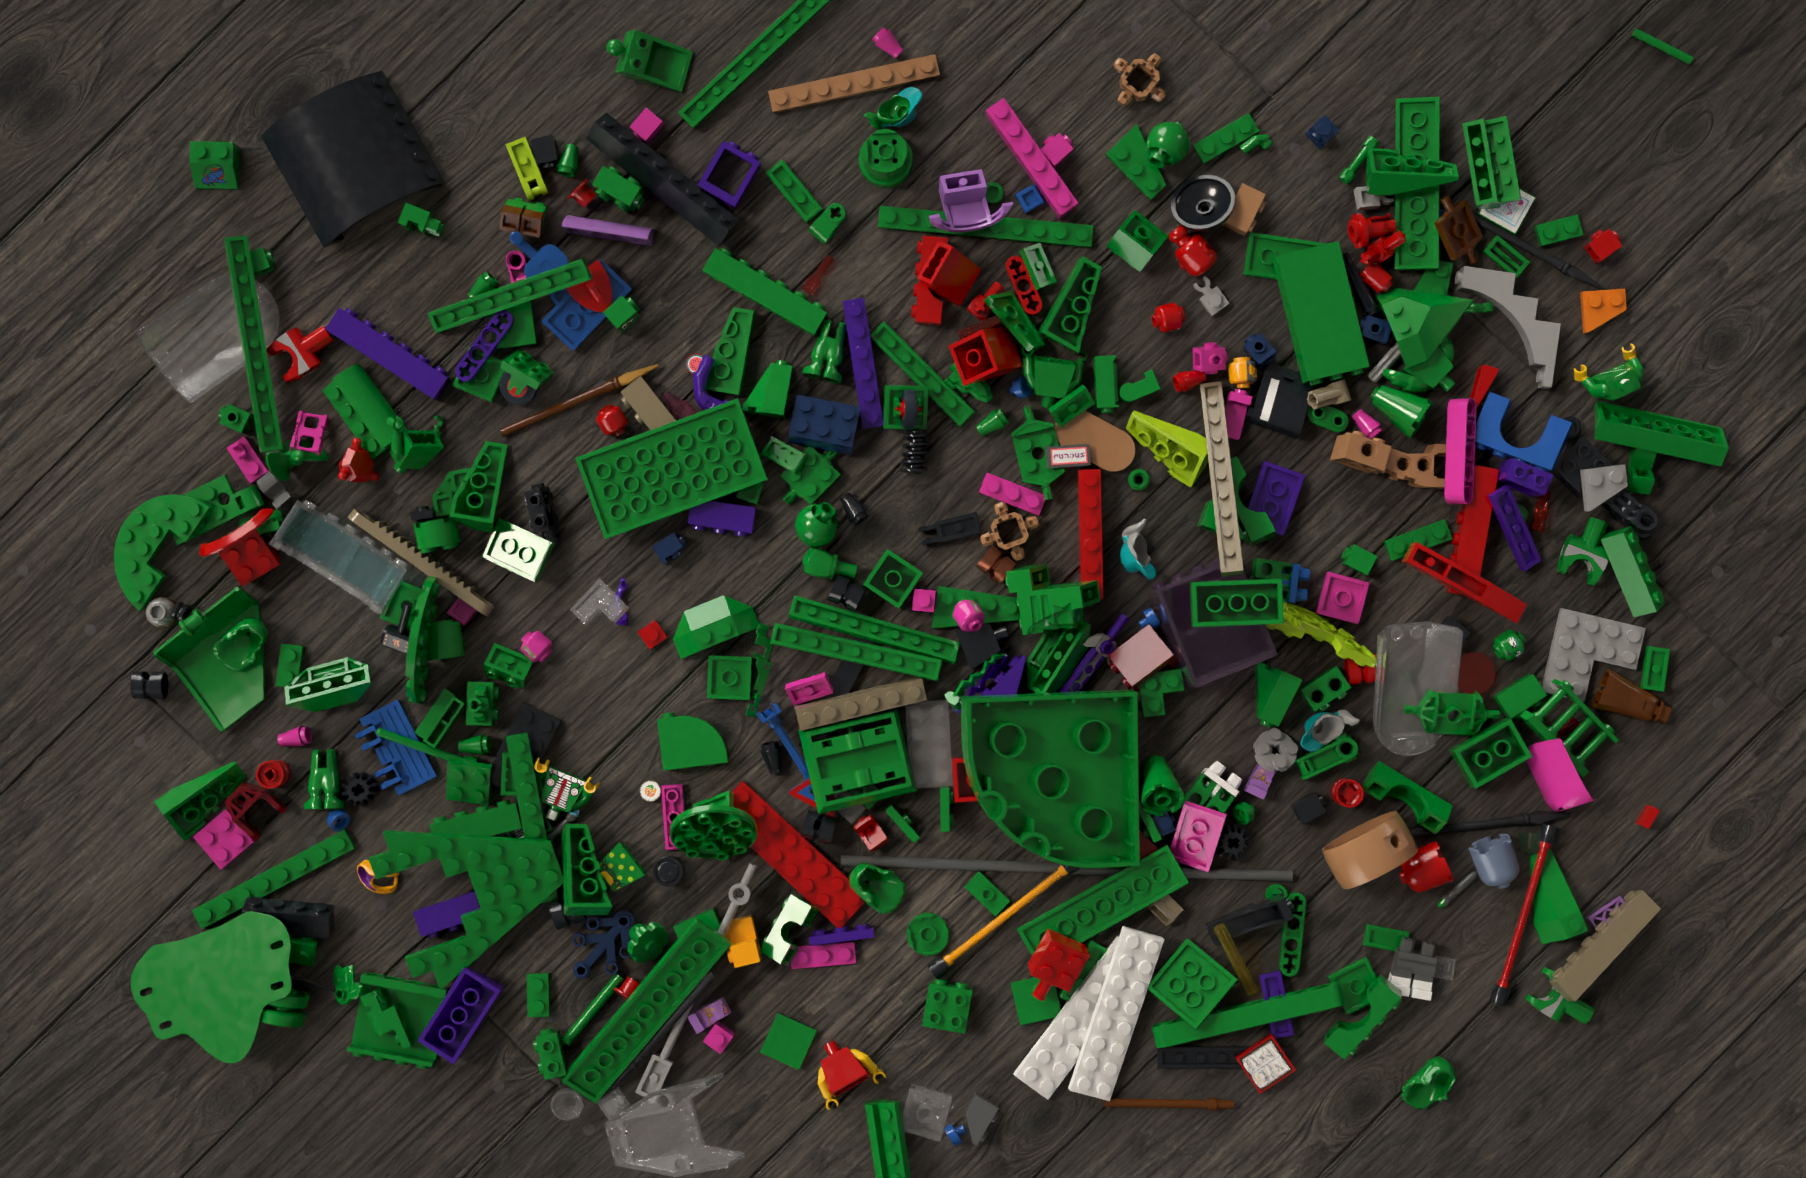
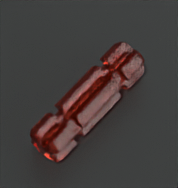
(1541, 512)

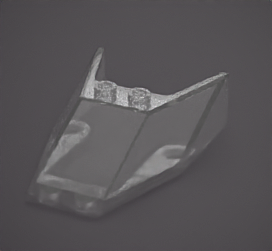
(665, 1135)

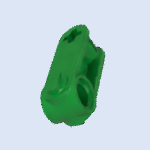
(1326, 757)

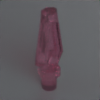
(679, 408)

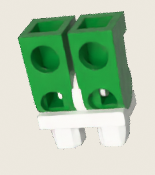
(1215, 788)

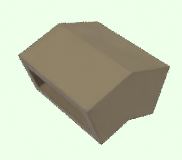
(1165, 909)

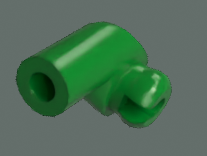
(1255, 141)

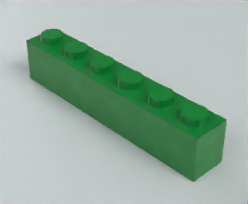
(765, 292)

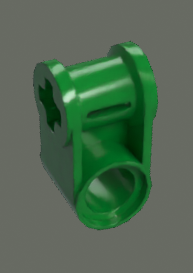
(825, 226)

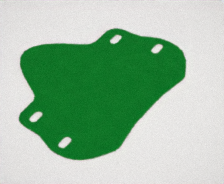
(215, 983)

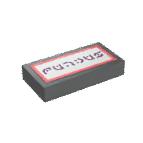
(1067, 456)

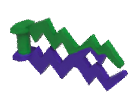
(953, 697)

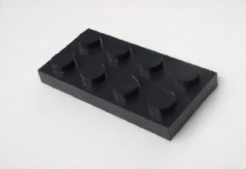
(540, 729)

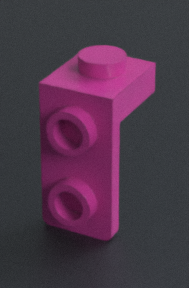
(1235, 412)

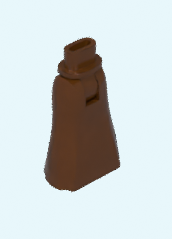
(1628, 699)

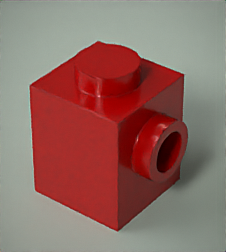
(1602, 245)

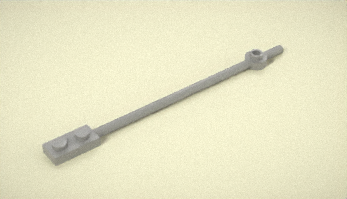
(660, 1064)

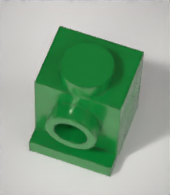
(243, 418)

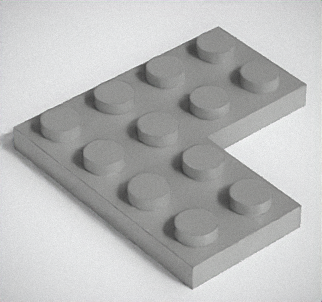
(1584, 639)

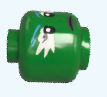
(1509, 645)

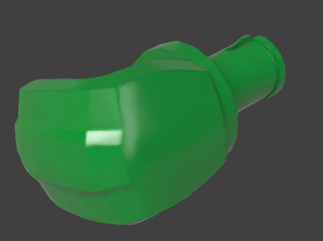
(824, 565)

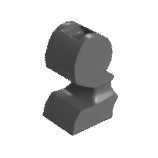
(277, 491)

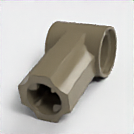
(1334, 394)

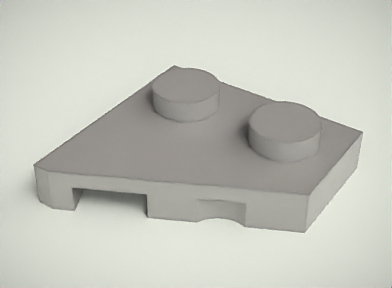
(1601, 484)

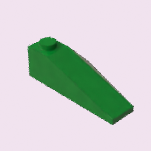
(194, 801)
(1554, 906)

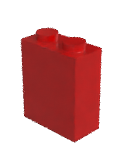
(949, 273)

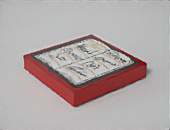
(1265, 1063)

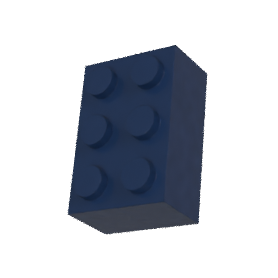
(824, 424)

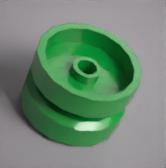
(287, 1010)

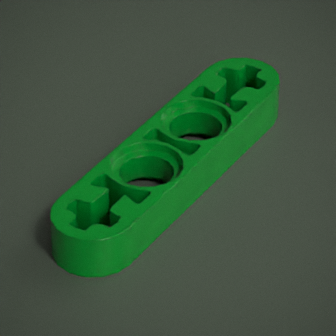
(1296, 934)

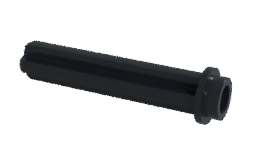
(1359, 286)

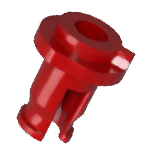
(1363, 229)

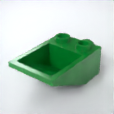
(656, 60)

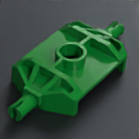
(1026, 439)
(1436, 706)

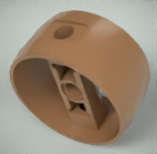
(1370, 850)

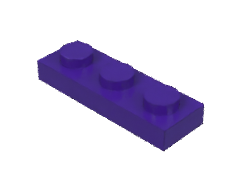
(841, 934)
(1273, 986)

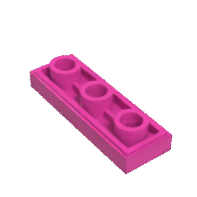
(672, 803)

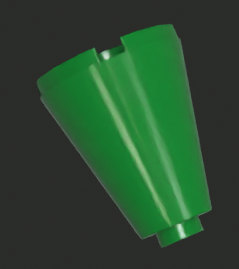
(1401, 408)
(1160, 788)

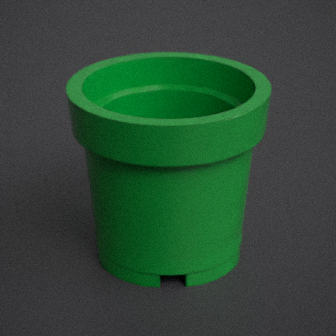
(885, 173)

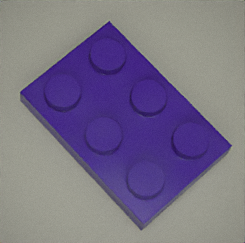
(1276, 494)

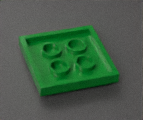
(1191, 984)

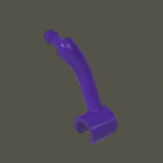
(620, 591)

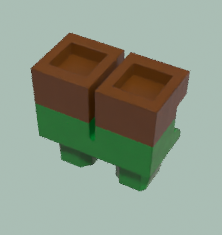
(523, 215)

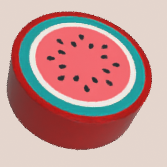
(693, 362)

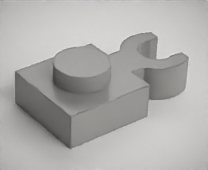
(1368, 201)
(1212, 299)

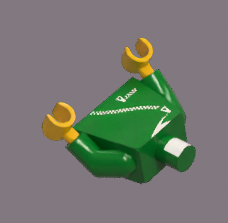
(1615, 381)

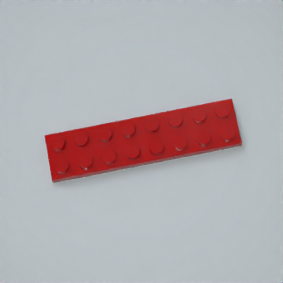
(798, 859)

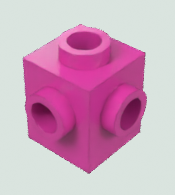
(1209, 358)

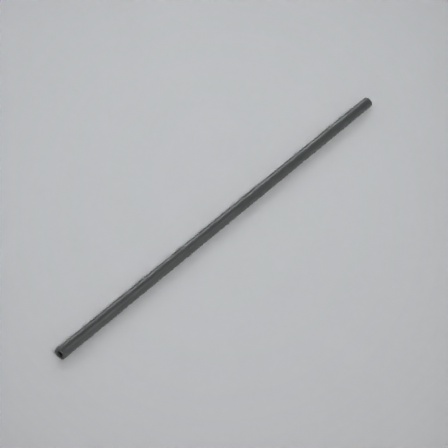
(1050, 867)

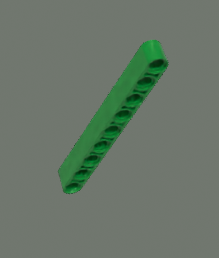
(1251, 1014)

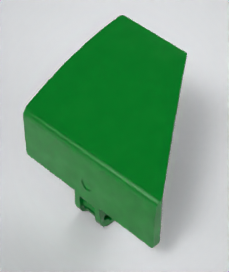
(220, 691)

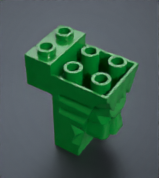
(1048, 605)

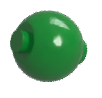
(1167, 144)
(816, 524)

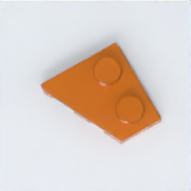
(1601, 306)

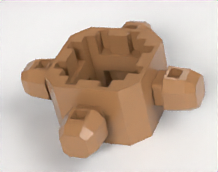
(1150, 69)
(1001, 510)

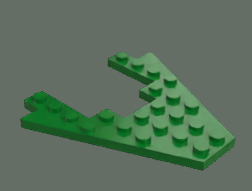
(506, 875)

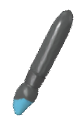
(570, 817)

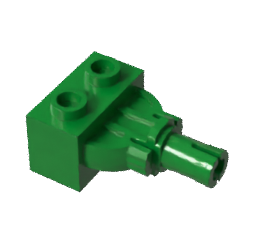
(482, 703)

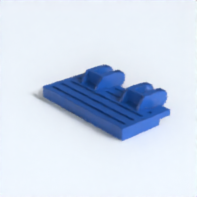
(409, 764)

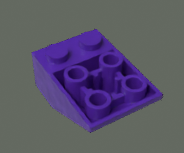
(1007, 682)

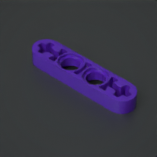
(488, 348)

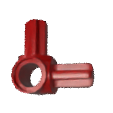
(1382, 248)
(979, 308)

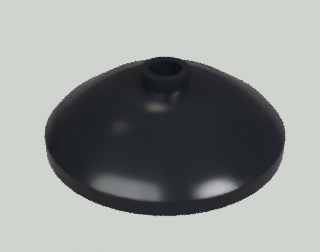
(1199, 195)

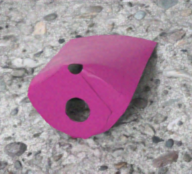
(1557, 775)

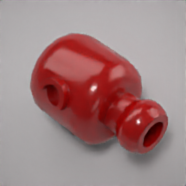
(1194, 252)

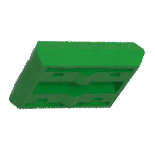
(857, 760)

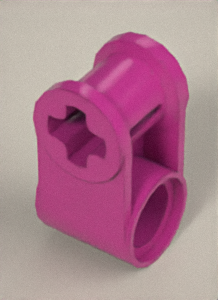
(516, 273)

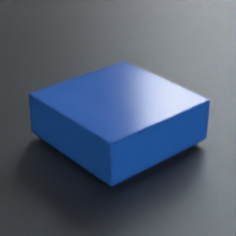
(1029, 199)

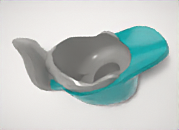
(1134, 551)
(1325, 727)

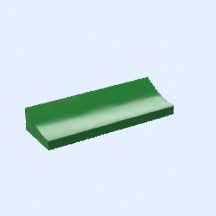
(1660, 433)

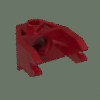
(238, 807)

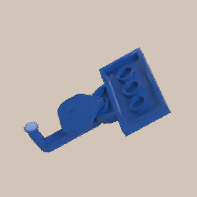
(568, 318)

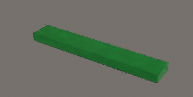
(921, 373)

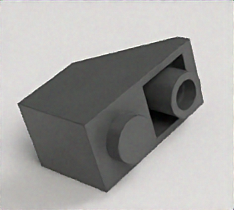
(979, 1115)

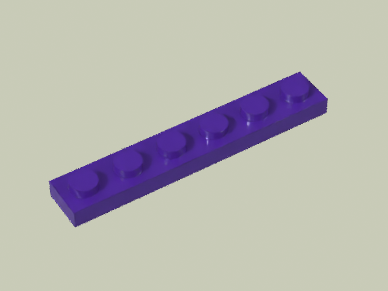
(863, 363)

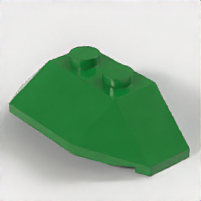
(713, 624)
(1056, 658)
(328, 685)

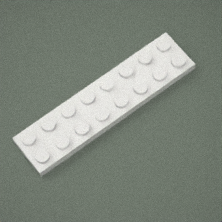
(1116, 1013)
(1063, 1039)

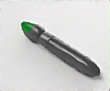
(1457, 889)

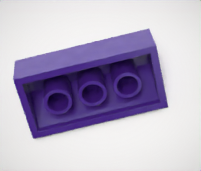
(460, 1014)

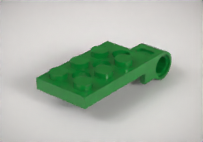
(240, 504)

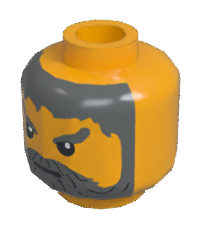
(1242, 372)

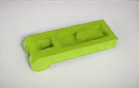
(526, 167)

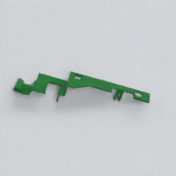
(760, 663)

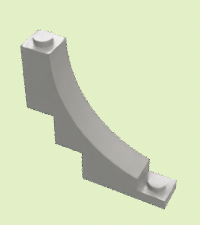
(1538, 336)

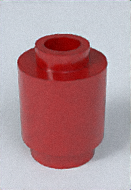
(1377, 277)

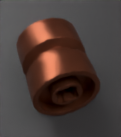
(995, 565)

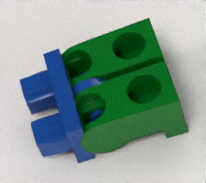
(1289, 574)

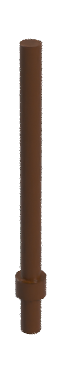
(1210, 1104)

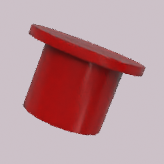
(582, 194)
(627, 988)

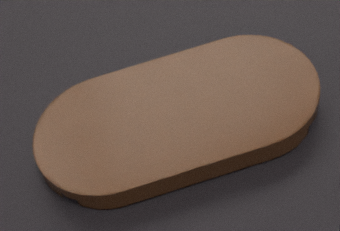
(1108, 445)

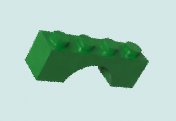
(1254, 525)
(1429, 809)
(1346, 1036)

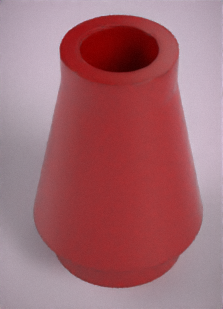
(1188, 379)

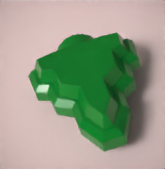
(979, 390)

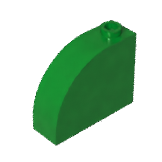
(689, 742)

